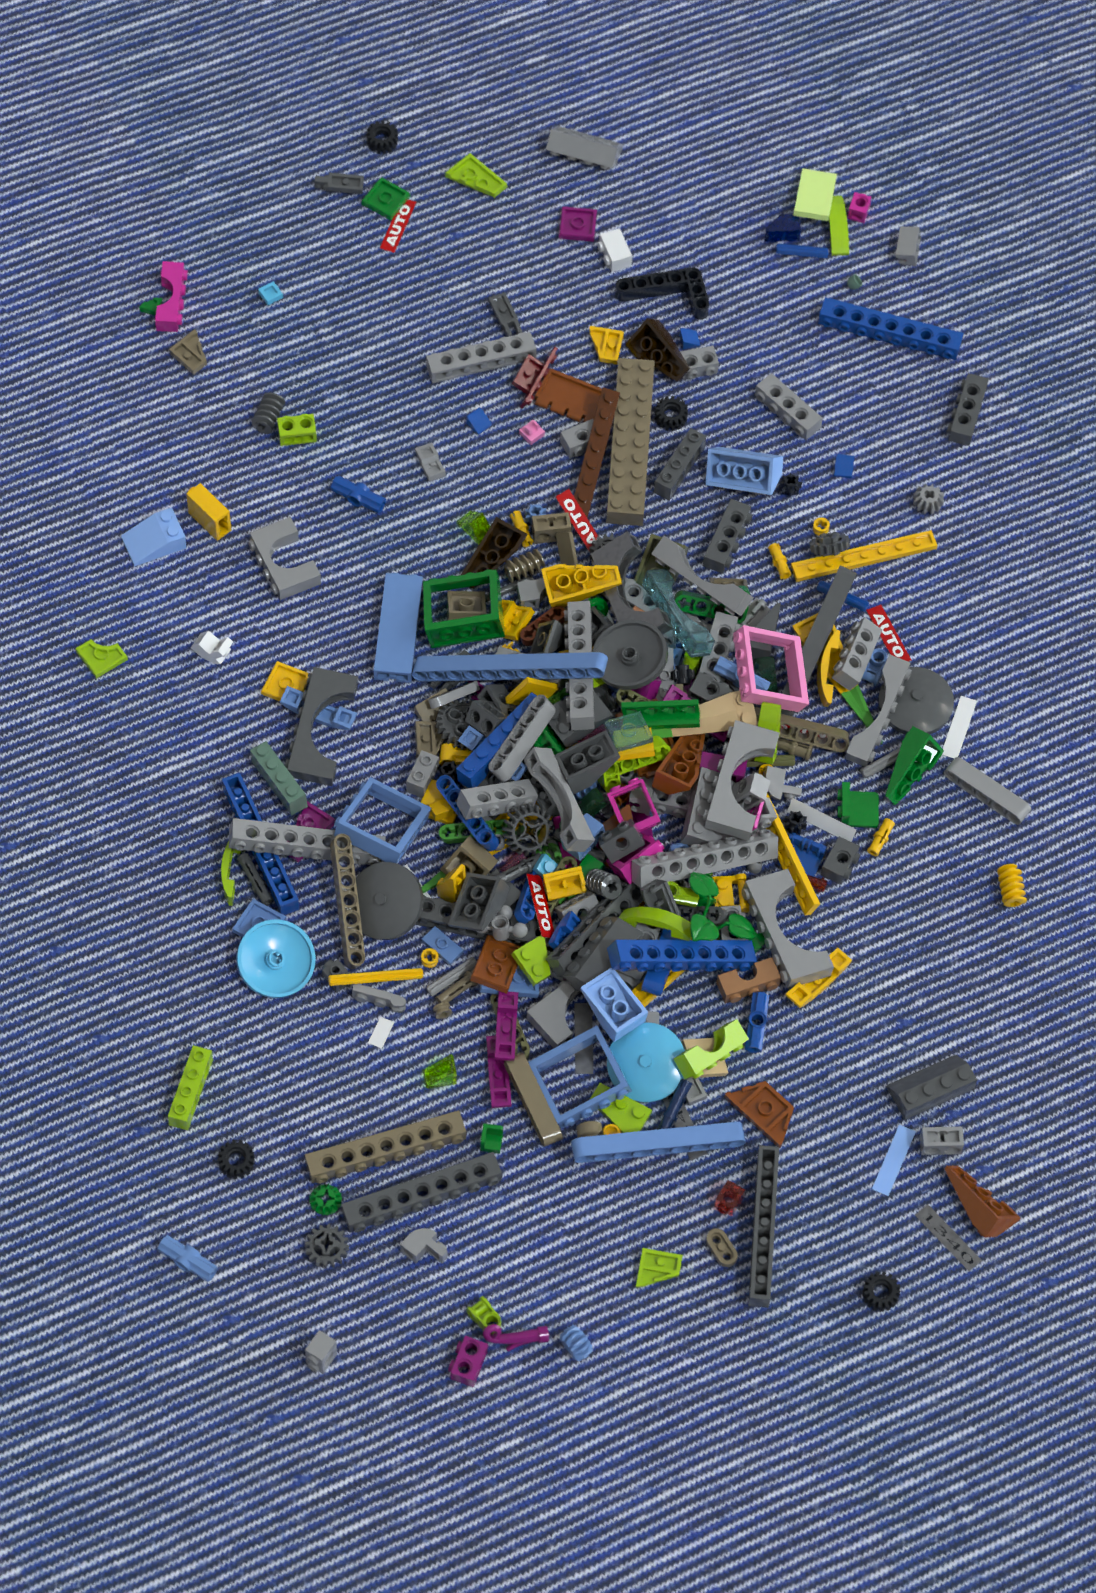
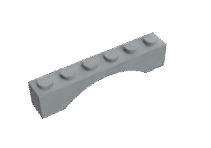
(730, 595)
(863, 744)
(574, 828)

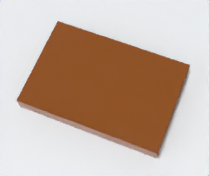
(495, 965)

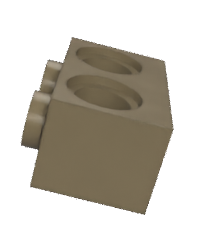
(546, 526)

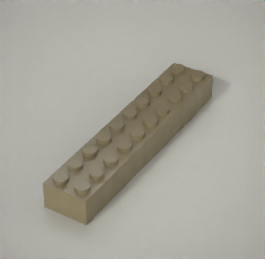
(630, 442)

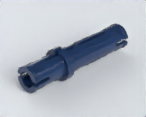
(676, 1103)

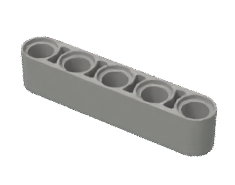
(522, 738)
(987, 790)

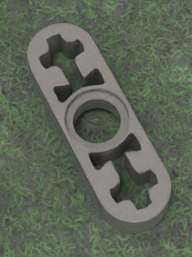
(454, 694)

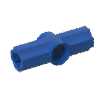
(358, 494)
(758, 1011)

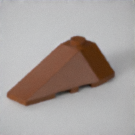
(681, 765)
(984, 1211)

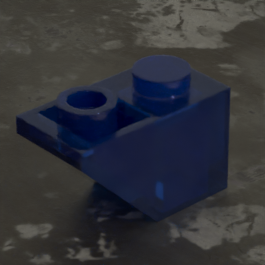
(784, 228)

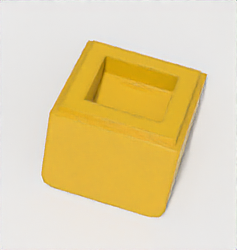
(441, 809)

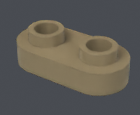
(722, 1248)

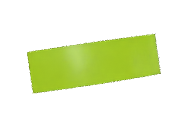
(769, 719)

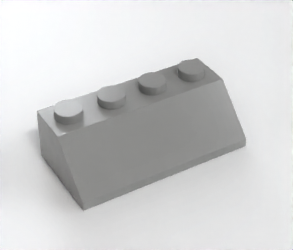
(584, 147)

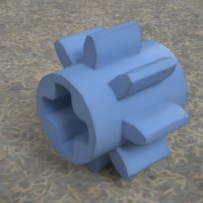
(534, 510)

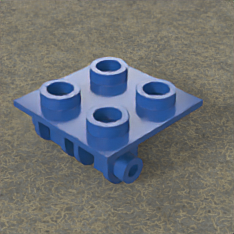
(809, 853)

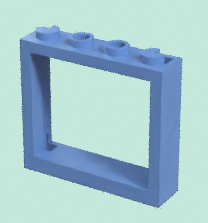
(371, 843)
(562, 1052)

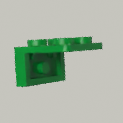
(858, 807)

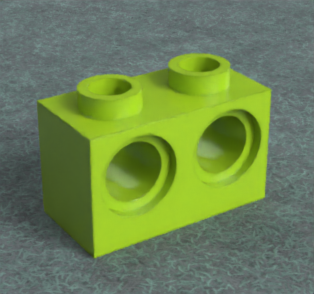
(297, 433)

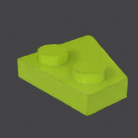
(533, 960)
(657, 1267)

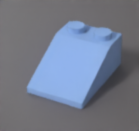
(154, 537)
(614, 1004)

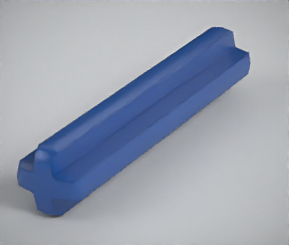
(800, 250)
(851, 599)

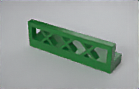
(661, 717)

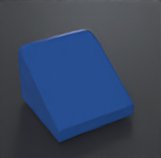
(688, 338)
(478, 421)
(844, 466)

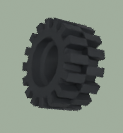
(385, 129)
(671, 404)
(228, 1150)
(879, 1303)

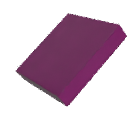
(578, 224)

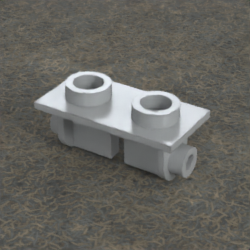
(755, 613)

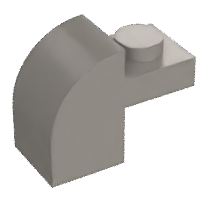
(777, 786)
(423, 1241)

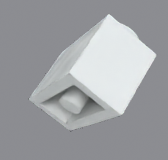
(615, 250)

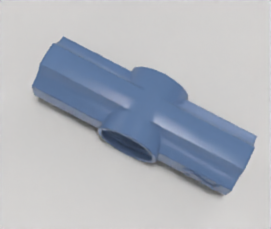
(729, 671)
(187, 1258)

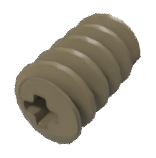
(524, 564)

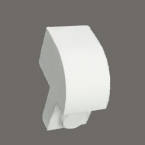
(211, 647)

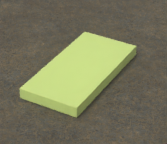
(815, 194)

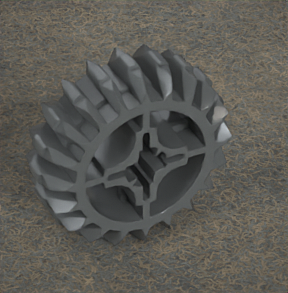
(514, 836)

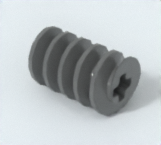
(267, 412)
(603, 883)

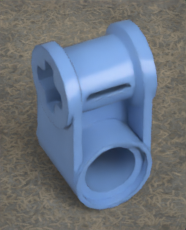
(874, 668)

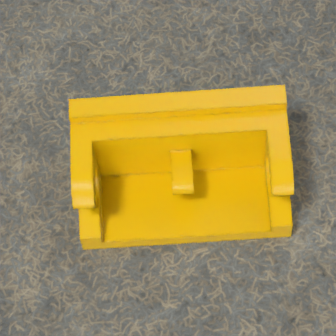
(564, 883)

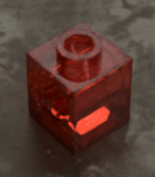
(729, 1190)

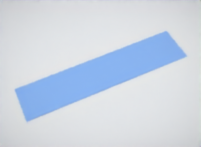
(893, 1160)

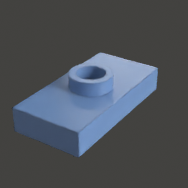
(446, 948)

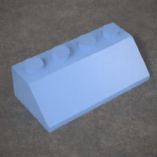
(743, 470)

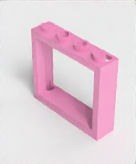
(794, 663)

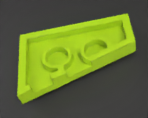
(477, 176)
(624, 1113)

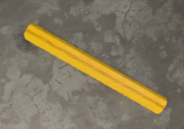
(379, 976)

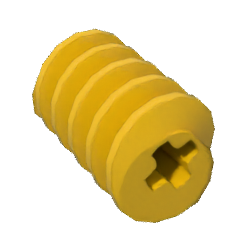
(1011, 885)

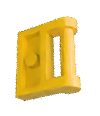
(725, 895)

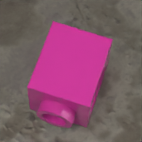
(859, 207)

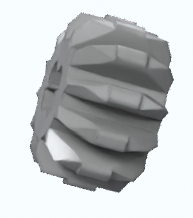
(928, 499)

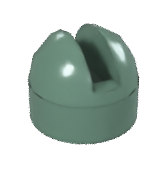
(854, 282)

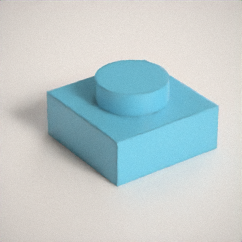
(270, 293)
(544, 865)

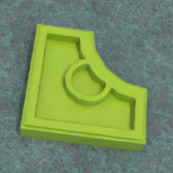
(101, 658)

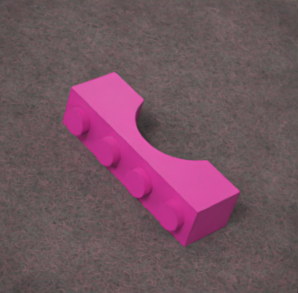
(168, 314)

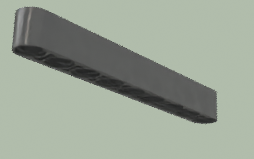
(824, 623)

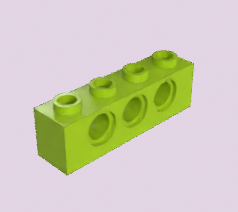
(190, 1088)

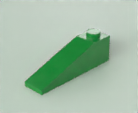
(916, 755)

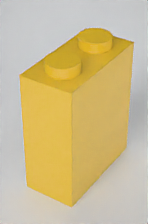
(208, 511)

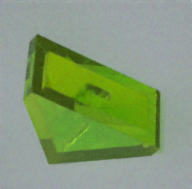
(474, 525)
(441, 1073)

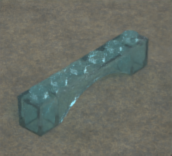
(692, 636)

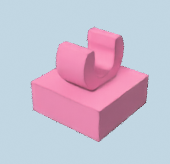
(532, 432)

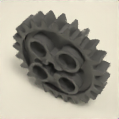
(452, 721)

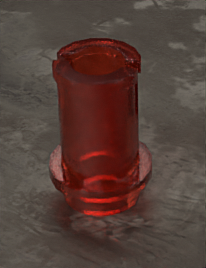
(817, 883)

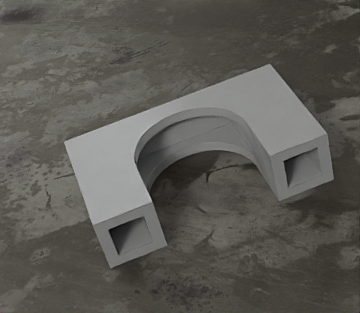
(284, 581)

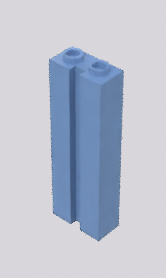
(398, 627)

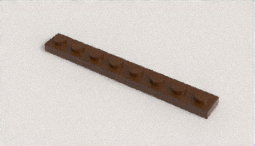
(596, 448)

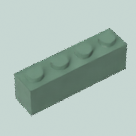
(278, 778)

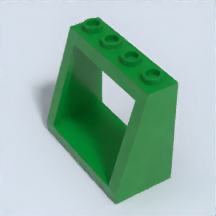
(468, 628)

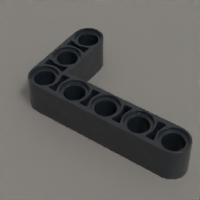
(670, 282)

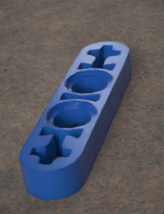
(523, 905)

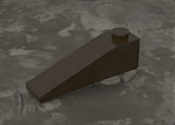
(495, 548)

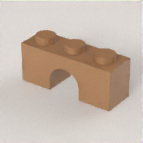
(735, 988)

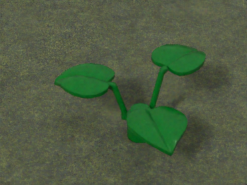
(704, 929)

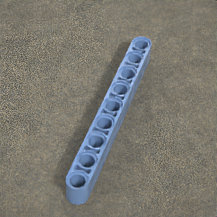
(658, 1142)

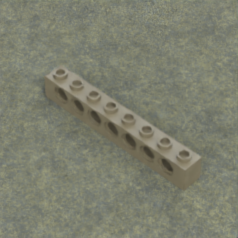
(392, 1138)

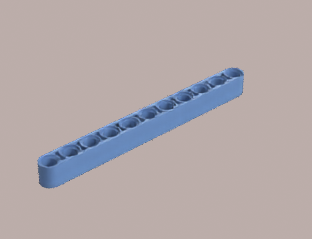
(510, 666)

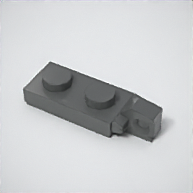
(340, 183)

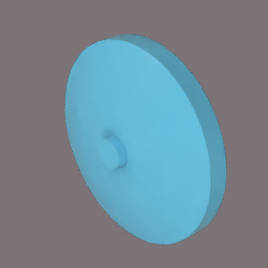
(275, 958)
(648, 1062)

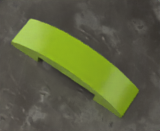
(838, 227)
(228, 884)
(659, 918)

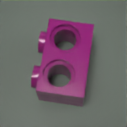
(472, 1362)

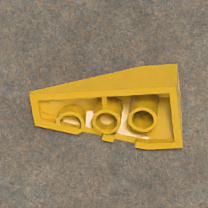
(578, 582)

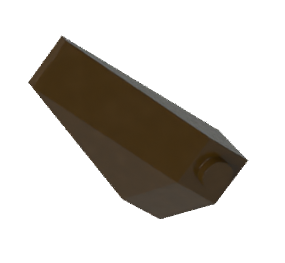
(655, 343)

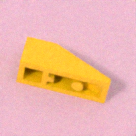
(450, 886)

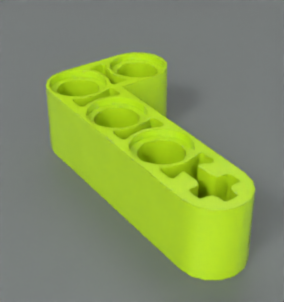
(612, 776)

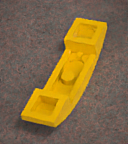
(826, 690)
(804, 993)

